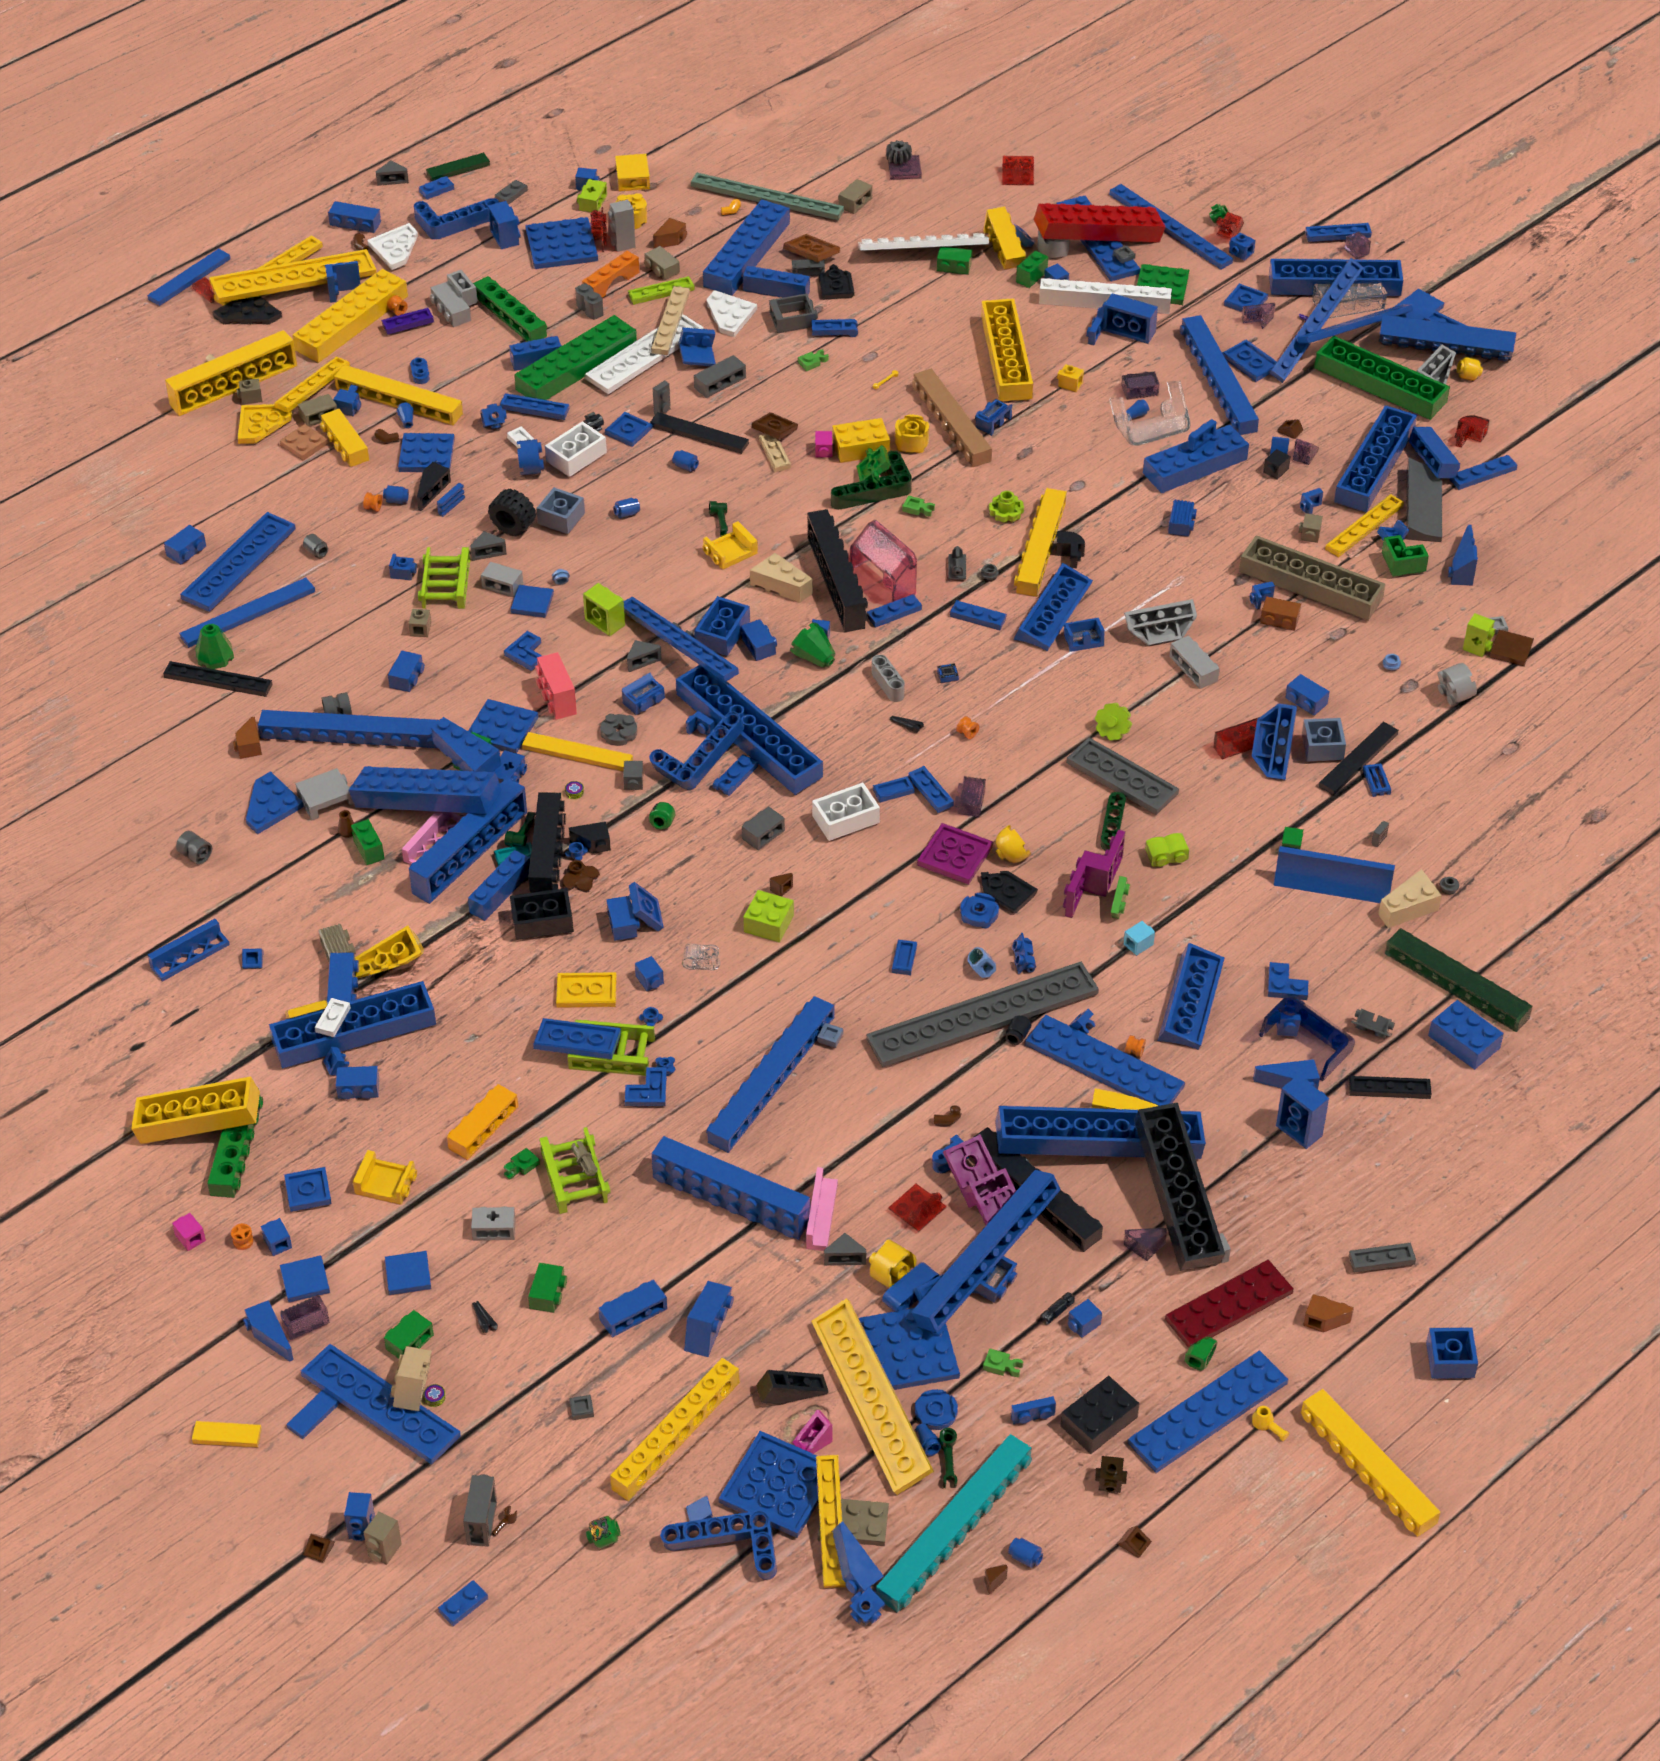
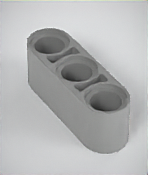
(888, 678)

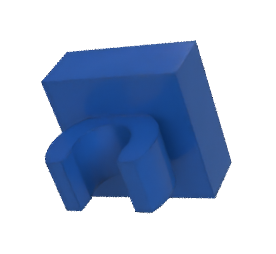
(1082, 1020)
(335, 1059)

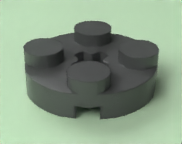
(627, 728)

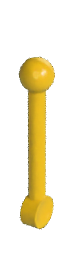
(894, 374)

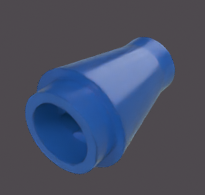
(1138, 409)
(405, 413)
(928, 1440)

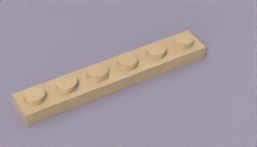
(670, 320)

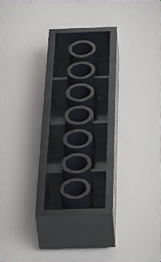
(837, 570)
(1179, 1186)

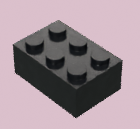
(541, 913)
(1099, 1414)

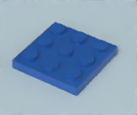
(422, 449)
(504, 724)

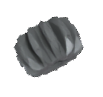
(898, 152)

